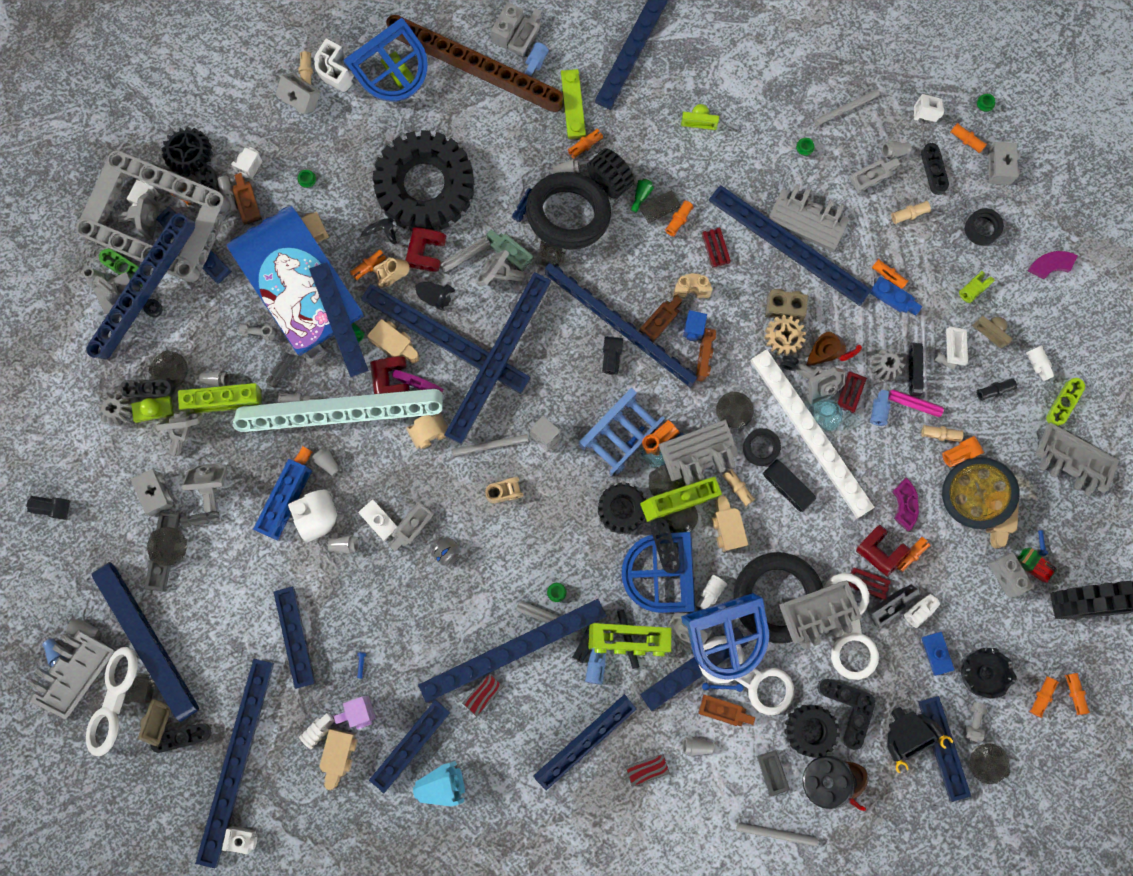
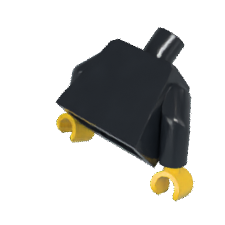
(912, 735)

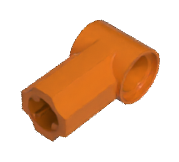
(664, 433)
(966, 450)

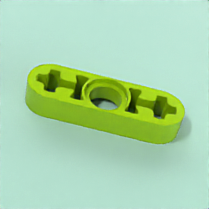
(1073, 398)

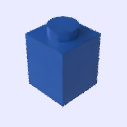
(694, 325)

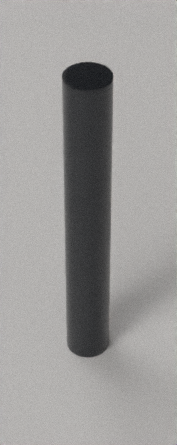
(628, 638)

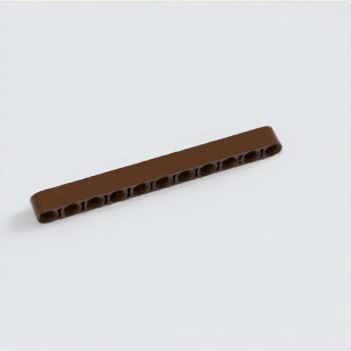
(483, 64)

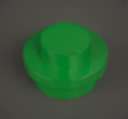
(986, 102)
(805, 146)
(306, 178)
(556, 592)

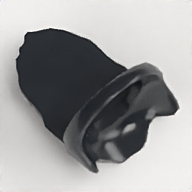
(386, 225)
(434, 294)

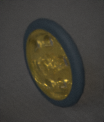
(990, 518)

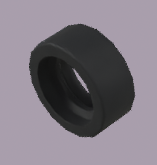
(991, 216)
(768, 434)

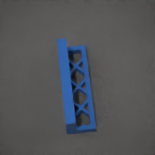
(286, 490)

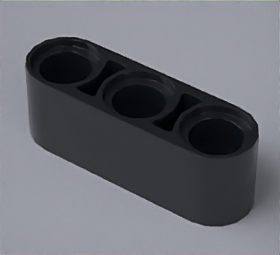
(789, 485)

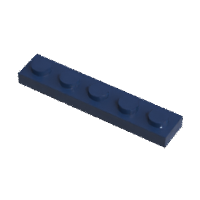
(213, 266)
(294, 637)
(409, 746)
(947, 758)

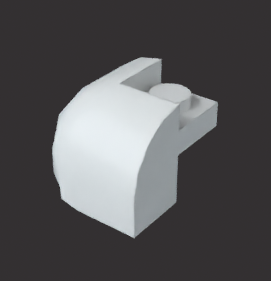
(331, 66)
(313, 514)

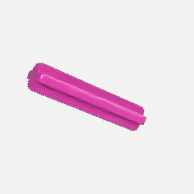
(915, 403)

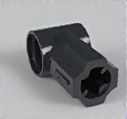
(612, 350)
(54, 507)

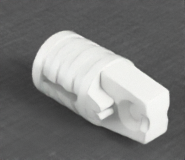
(1040, 363)
(711, 592)
(922, 610)
(316, 731)

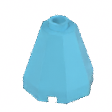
(441, 786)

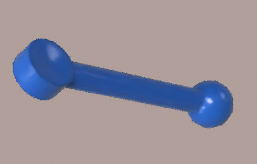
(739, 687)

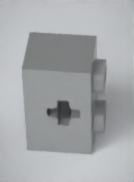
(506, 25)
(297, 93)
(1003, 163)
(545, 434)
(144, 488)
(1010, 575)

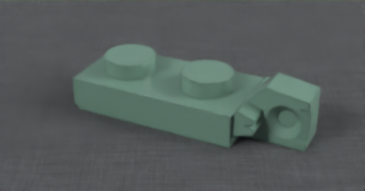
(517, 255)

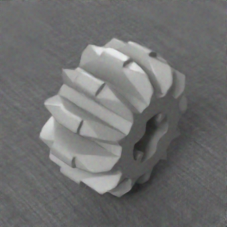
(893, 369)
(120, 413)

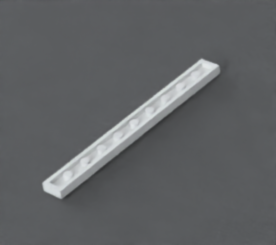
(812, 434)

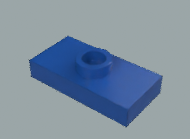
(937, 653)

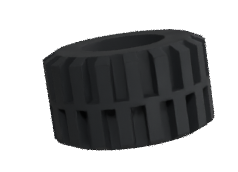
(611, 173)
(607, 517)
(828, 735)

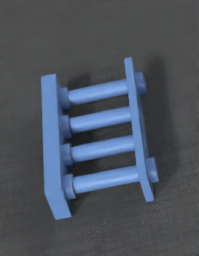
(603, 427)

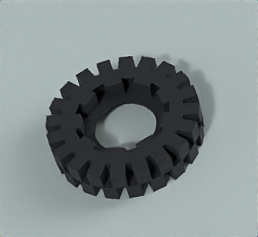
(418, 150)
(1093, 600)

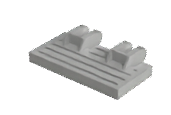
(807, 221)
(696, 451)
(1079, 459)
(823, 610)
(73, 677)

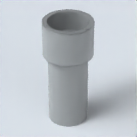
(940, 358)

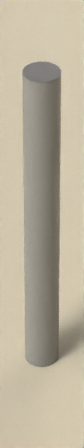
(847, 107)
(490, 445)
(777, 834)

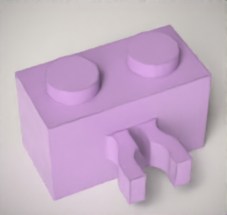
(357, 712)

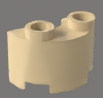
(694, 284)
(426, 429)

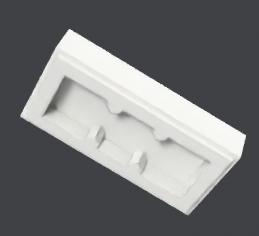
(957, 346)
(378, 520)

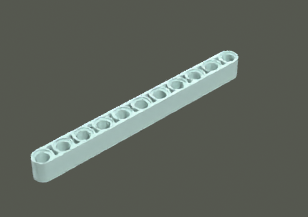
(338, 410)

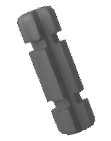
(279, 369)
(199, 519)

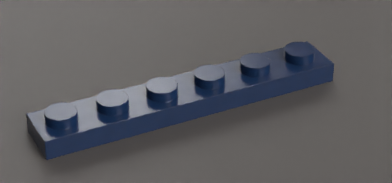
(338, 319)
(683, 677)
(584, 742)

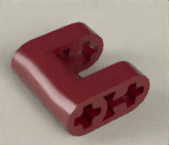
(416, 249)
(380, 374)
(879, 559)

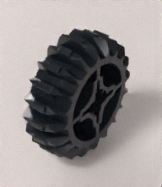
(181, 145)

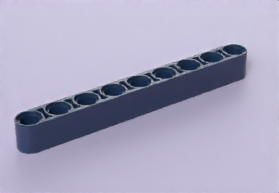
(132, 290)
(145, 642)

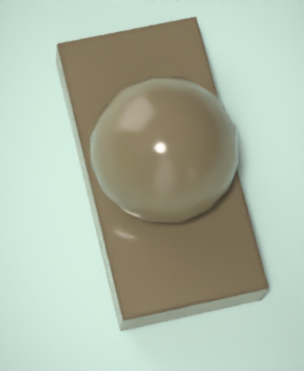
(993, 330)
(154, 722)

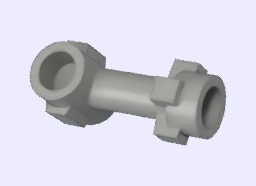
(266, 331)
(974, 732)

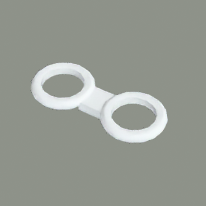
(856, 633)
(753, 679)
(112, 702)

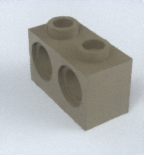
(786, 307)

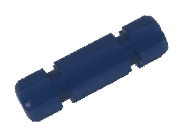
(521, 208)

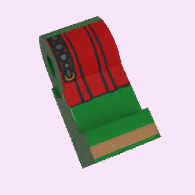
(1036, 565)

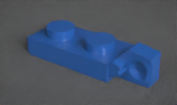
(895, 296)

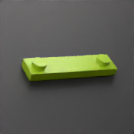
(573, 104)

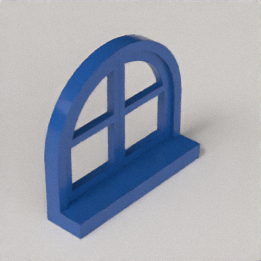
(376, 45)
(685, 572)
(724, 614)

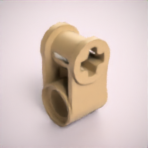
(390, 271)
(505, 490)

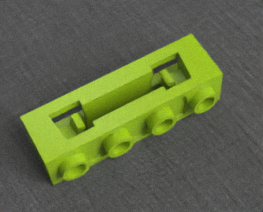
(219, 398)
(681, 498)
(661, 640)

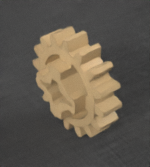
(790, 329)

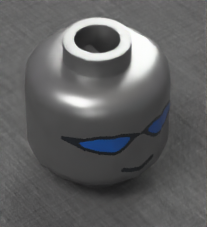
(445, 551)

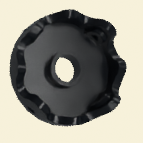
(1001, 671)
(843, 782)

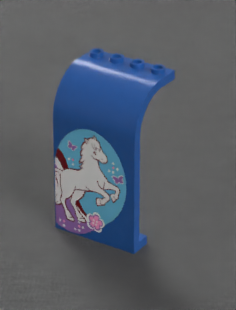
(277, 265)

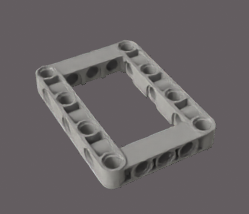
(106, 193)

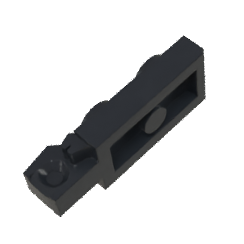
(893, 605)

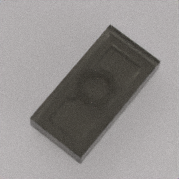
(660, 206)

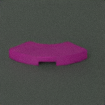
(1052, 262)
(414, 381)
(907, 504)

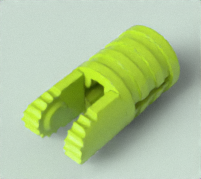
(975, 287)

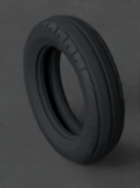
(561, 237)
(768, 562)

